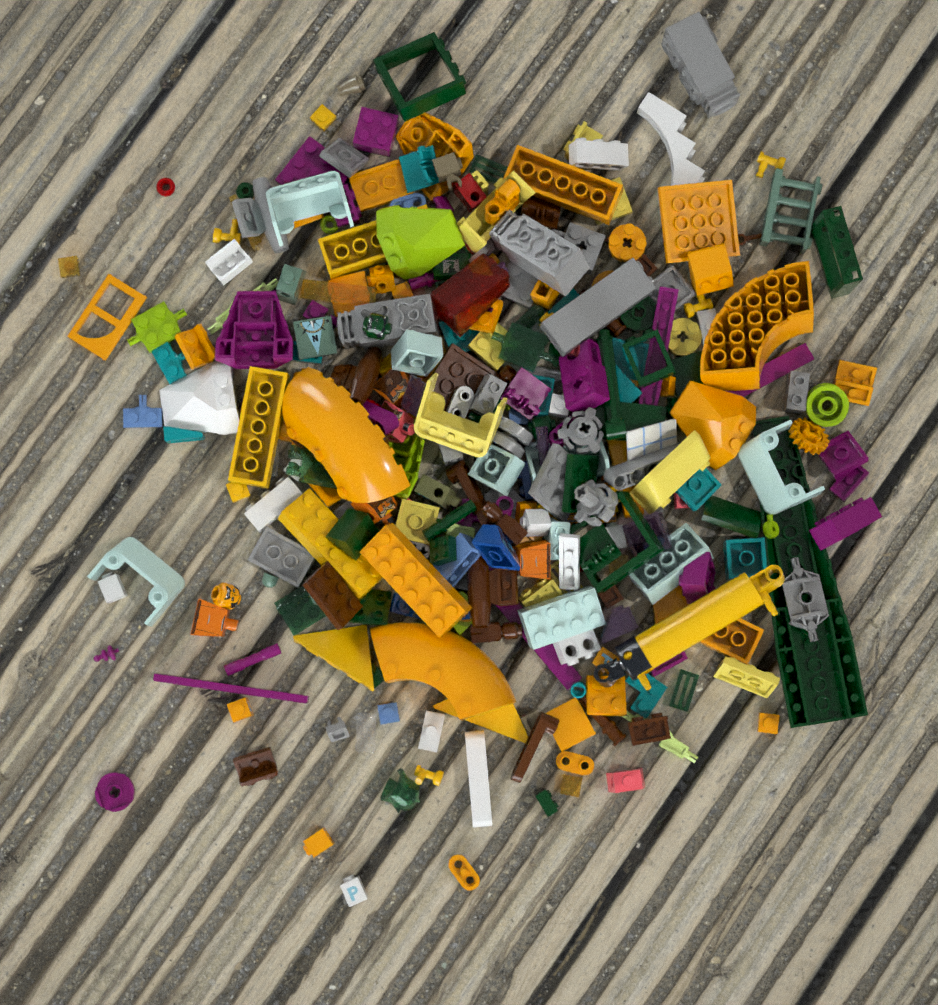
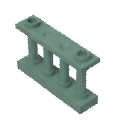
(772, 216)

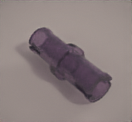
(542, 443)

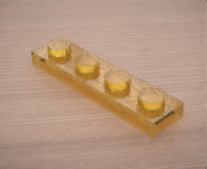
(337, 292)

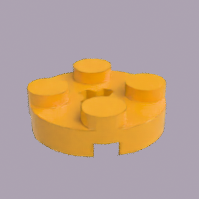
(616, 242)

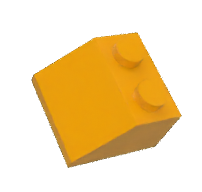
(710, 269)

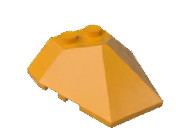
(446, 139)
(718, 417)

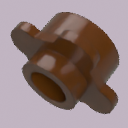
(507, 373)

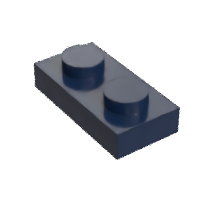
(526, 483)

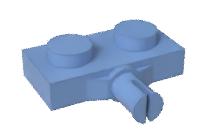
(142, 415)

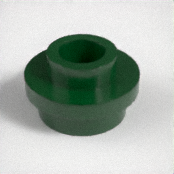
(245, 185)

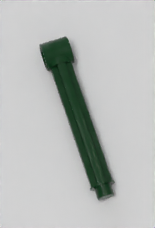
(615, 423)

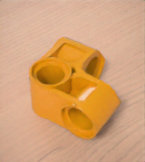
(505, 199)

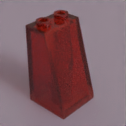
(470, 293)

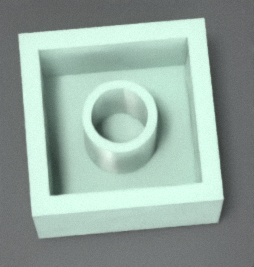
(416, 353)
(497, 469)

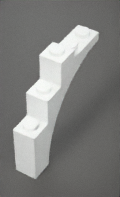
(668, 124)

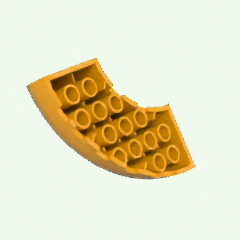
(754, 325)
(341, 438)
(446, 662)

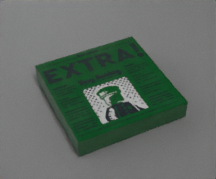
(452, 264)

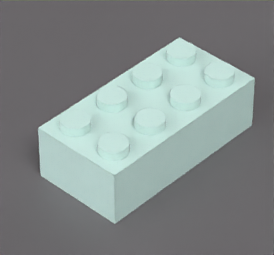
(663, 571)
(561, 617)

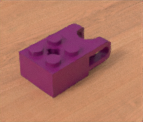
(584, 378)

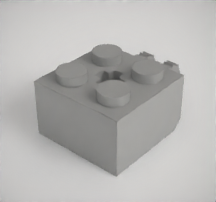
(584, 237)

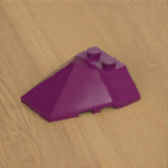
(255, 333)

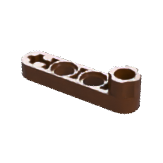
(459, 473)
(544, 723)

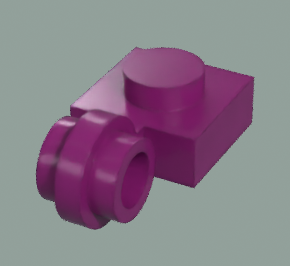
(316, 310)

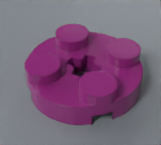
(125, 796)

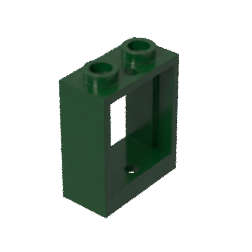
(658, 375)

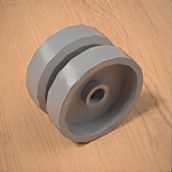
(509, 436)

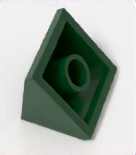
(353, 532)

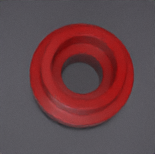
(161, 183)

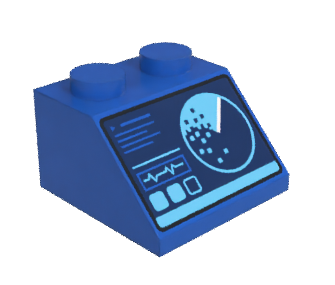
(496, 548)

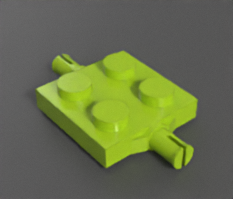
(156, 326)

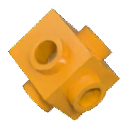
(381, 278)

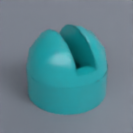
(578, 693)

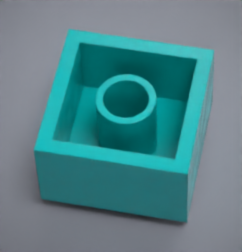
(744, 556)

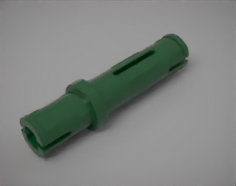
(453, 517)

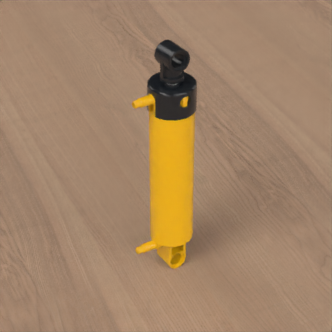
(690, 626)

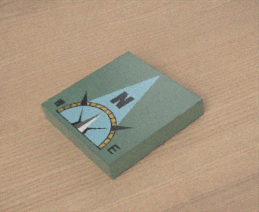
(315, 337)

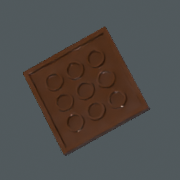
(460, 369)

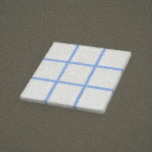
(650, 438)

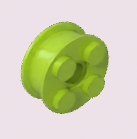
(838, 409)

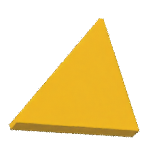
(344, 650)
(501, 720)

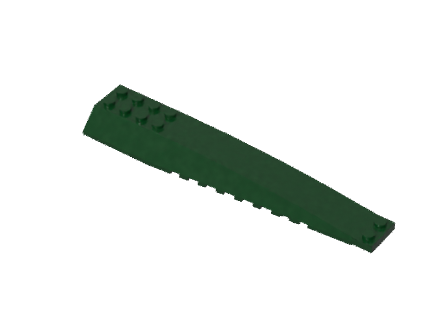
(820, 676)

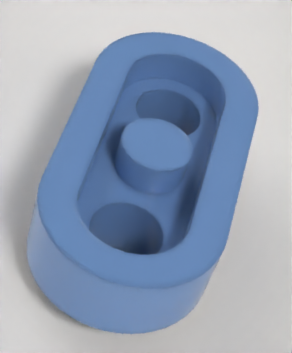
(407, 201)

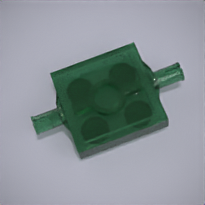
(522, 347)

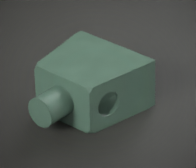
(290, 283)

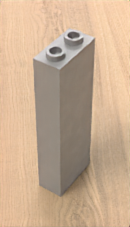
(598, 306)

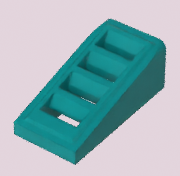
(179, 435)

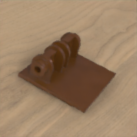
(542, 211)

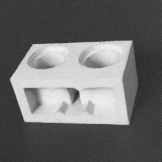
(576, 645)

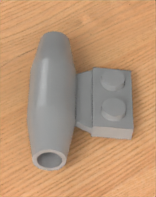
(255, 217)

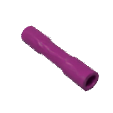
(241, 664)

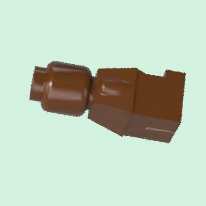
(510, 527)
(496, 631)

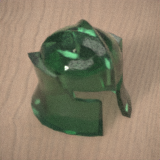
(401, 794)

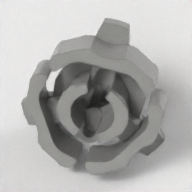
(588, 421)
(592, 501)

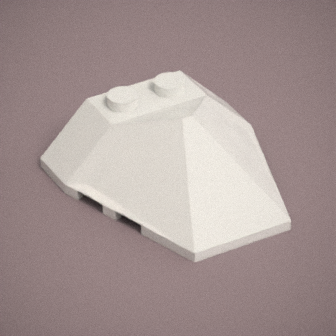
(202, 401)

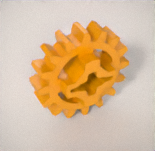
(808, 436)

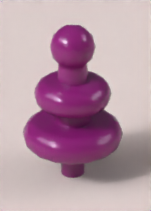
(105, 655)

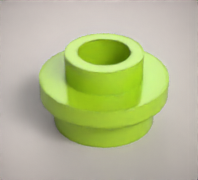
(323, 223)

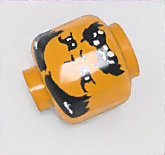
(226, 595)

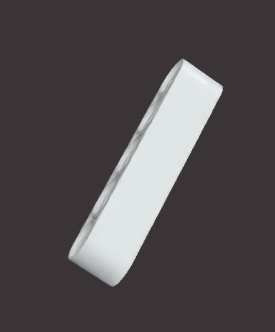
(478, 778)

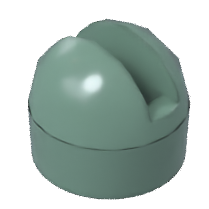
(269, 580)

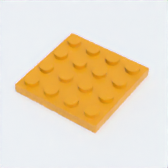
(698, 218)

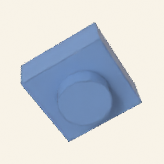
(388, 713)

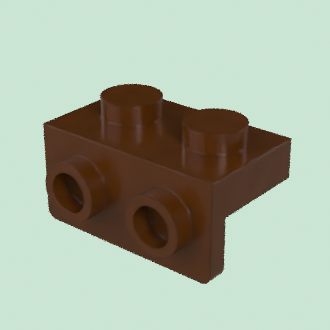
(649, 730)
(256, 766)

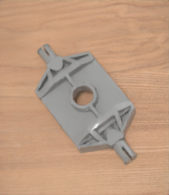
(805, 614)

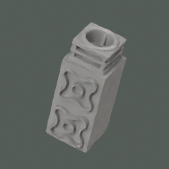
(701, 64)
(539, 251)
(405, 314)

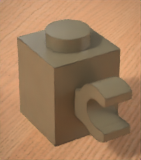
(448, 169)

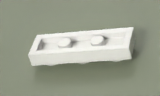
(569, 561)

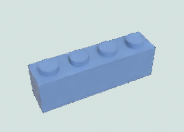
(466, 557)

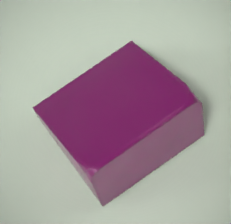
(442, 202)

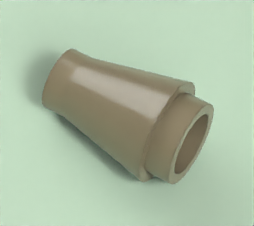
(352, 86)

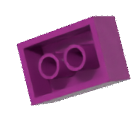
(844, 523)

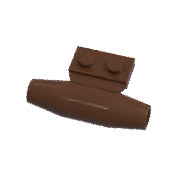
(361, 379)
(489, 587)

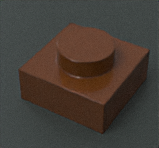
(610, 597)

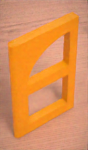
(104, 345)

